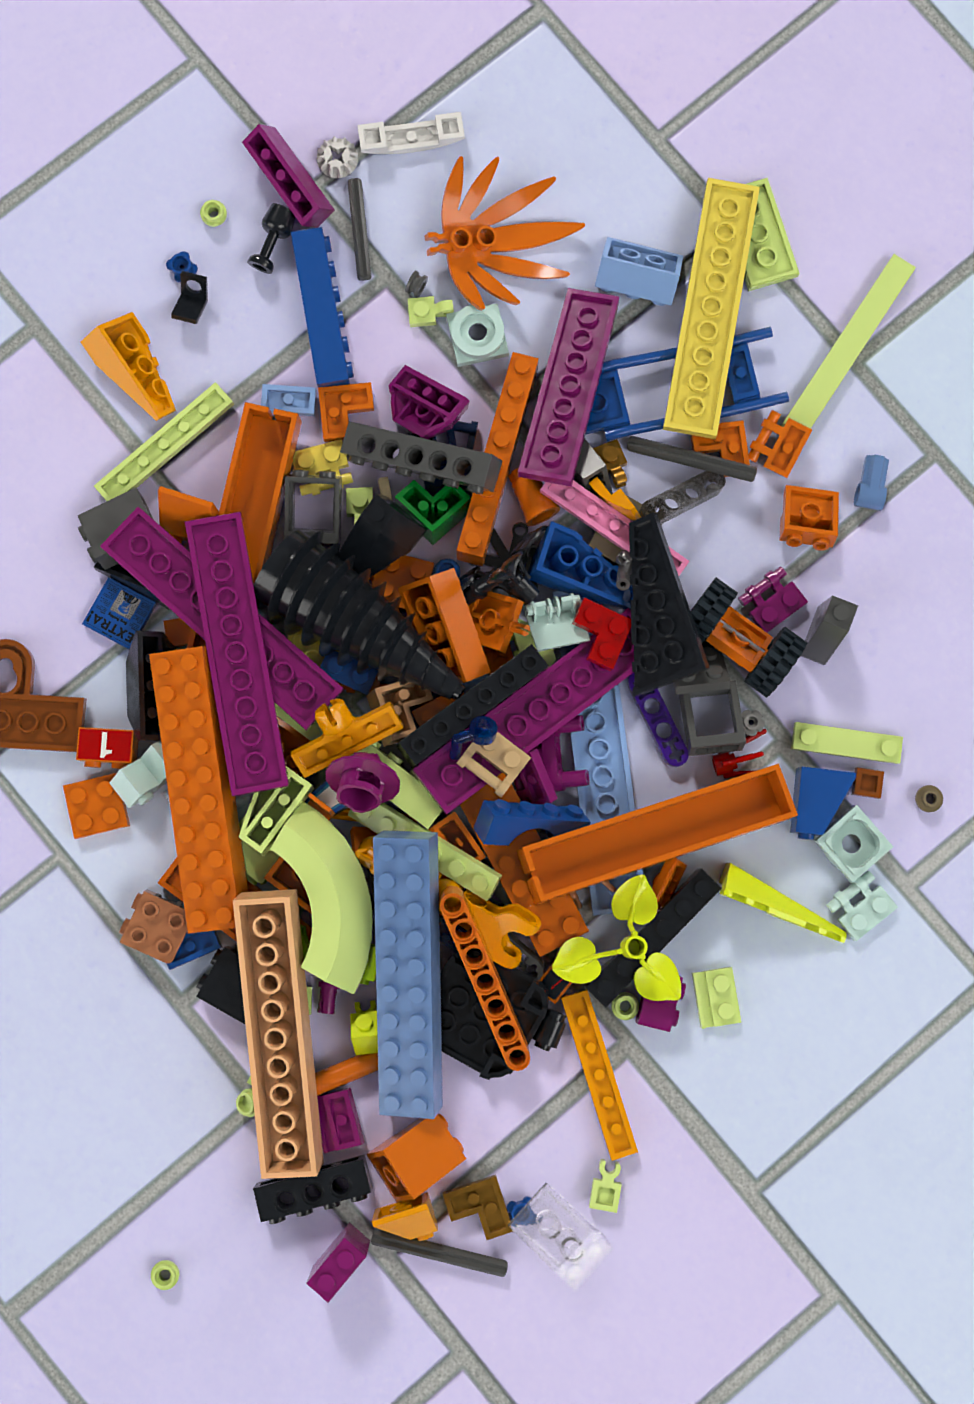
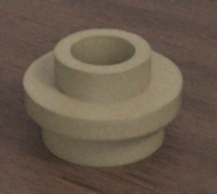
(920, 798)

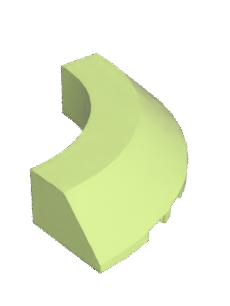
(336, 897)

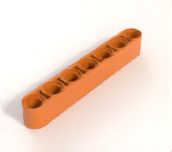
(485, 991)

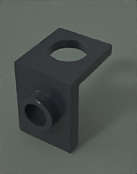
(191, 302)

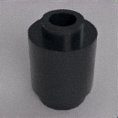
(550, 1030)

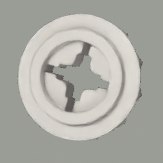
(336, 168)

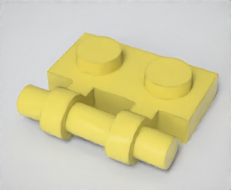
(321, 458)

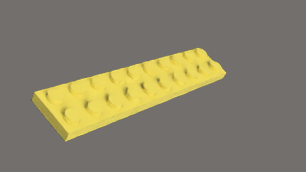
(711, 308)

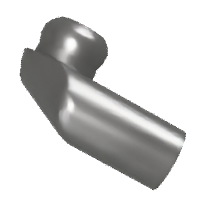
(624, 570)

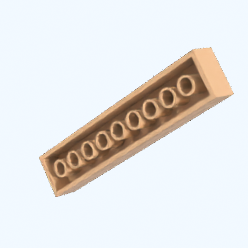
(278, 1033)

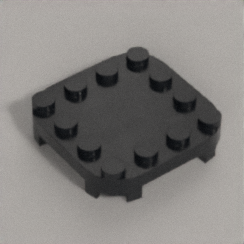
(464, 1024)

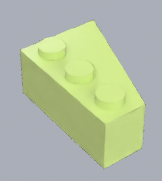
(271, 810)

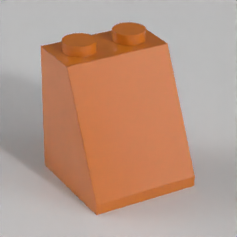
(417, 1157)

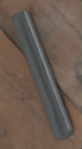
(359, 229)

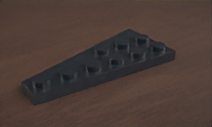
(661, 620)

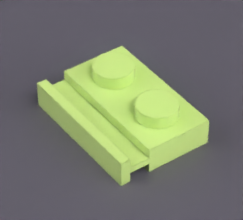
(716, 997)

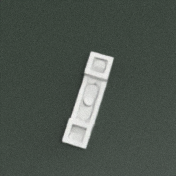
(411, 137)

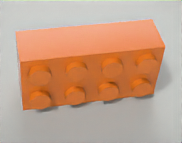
(446, 615)

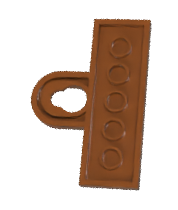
(36, 720)

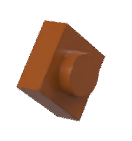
(868, 783)

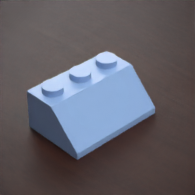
(639, 271)

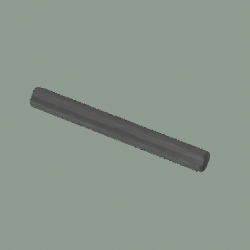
(691, 458)
(440, 1253)

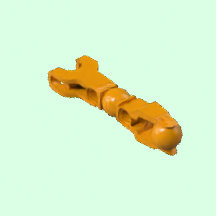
(491, 919)

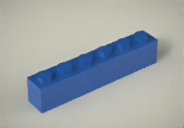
(320, 307)

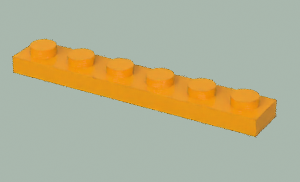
(599, 1075)

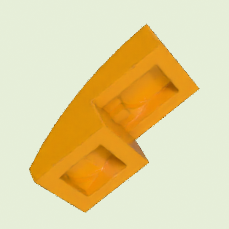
(617, 500)

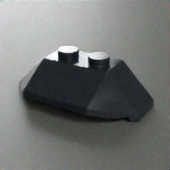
(139, 683)

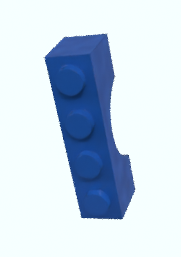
(503, 821)

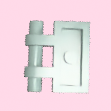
(865, 913)

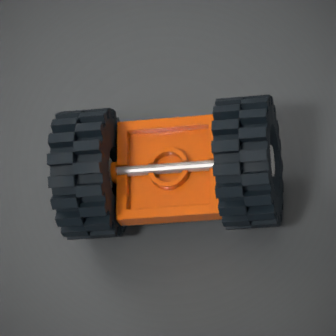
(744, 640)

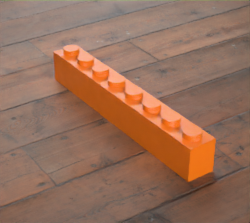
(502, 444)

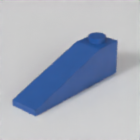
(574, 567)

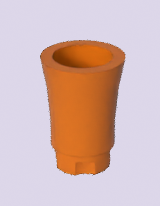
(535, 505)

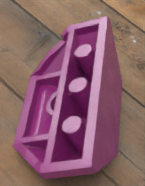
(424, 404)

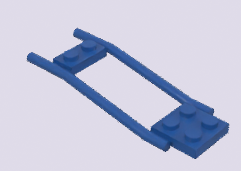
(609, 405)

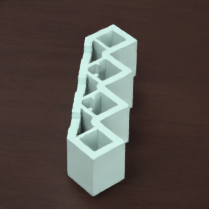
(141, 778)

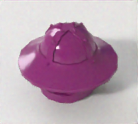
(362, 781)

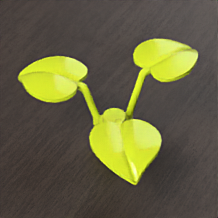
(658, 975)

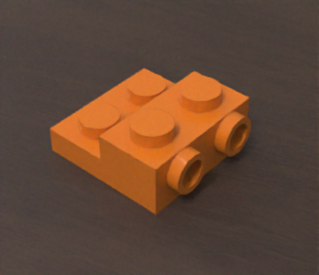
(809, 517)

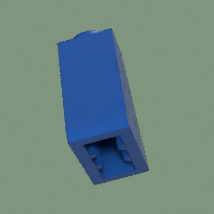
(817, 799)

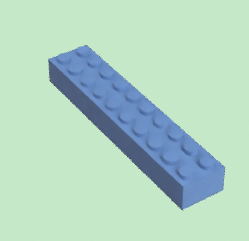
(408, 973)

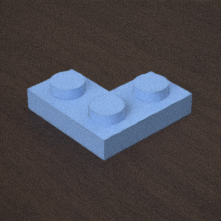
(289, 398)

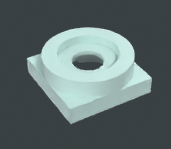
(472, 351)
(872, 843)

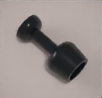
(278, 224)

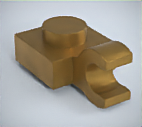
(614, 459)

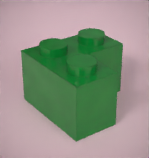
(434, 513)

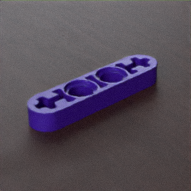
(652, 722)

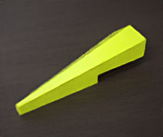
(753, 892)

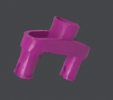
(551, 755)

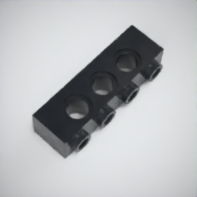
(273, 1209)

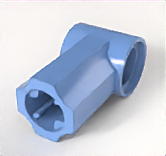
(871, 489)

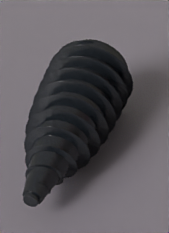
(347, 614)

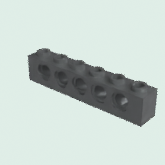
(361, 437)

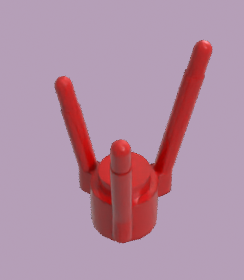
(725, 763)

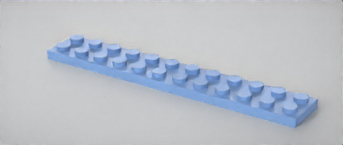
(605, 756)

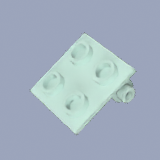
(552, 622)

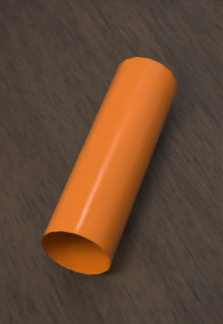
(345, 1072)

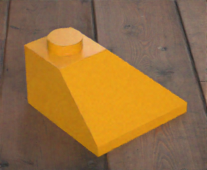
(408, 1218)

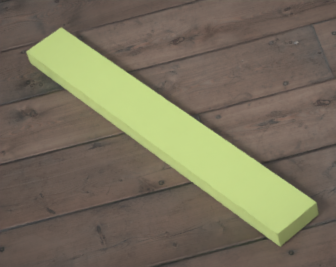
(851, 342)

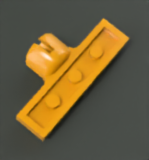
(344, 734)

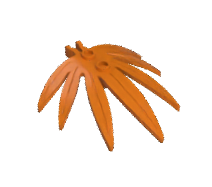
(472, 241)

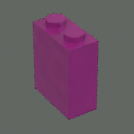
(338, 1262)

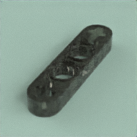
(682, 499)

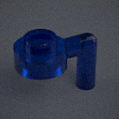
(475, 733)

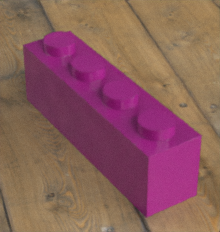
(288, 176)

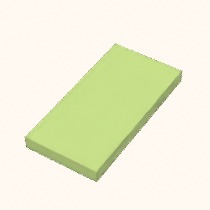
(770, 252)

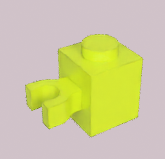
(364, 1029)

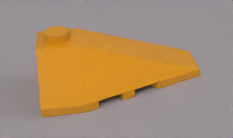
(124, 356)

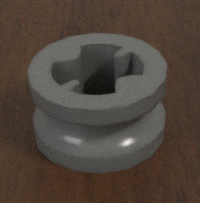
(416, 284)

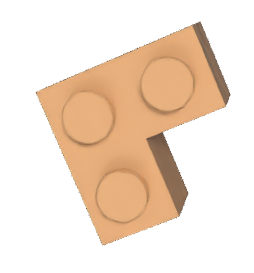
(403, 699)

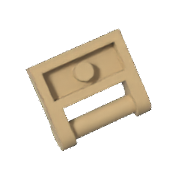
(500, 754)

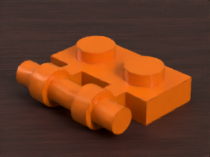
(787, 447)

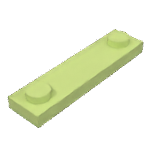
(847, 743)

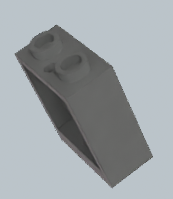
(324, 477)
(713, 743)

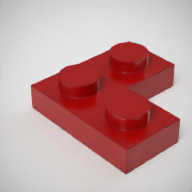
(610, 632)

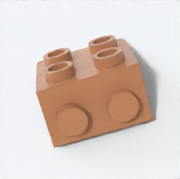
(154, 927)

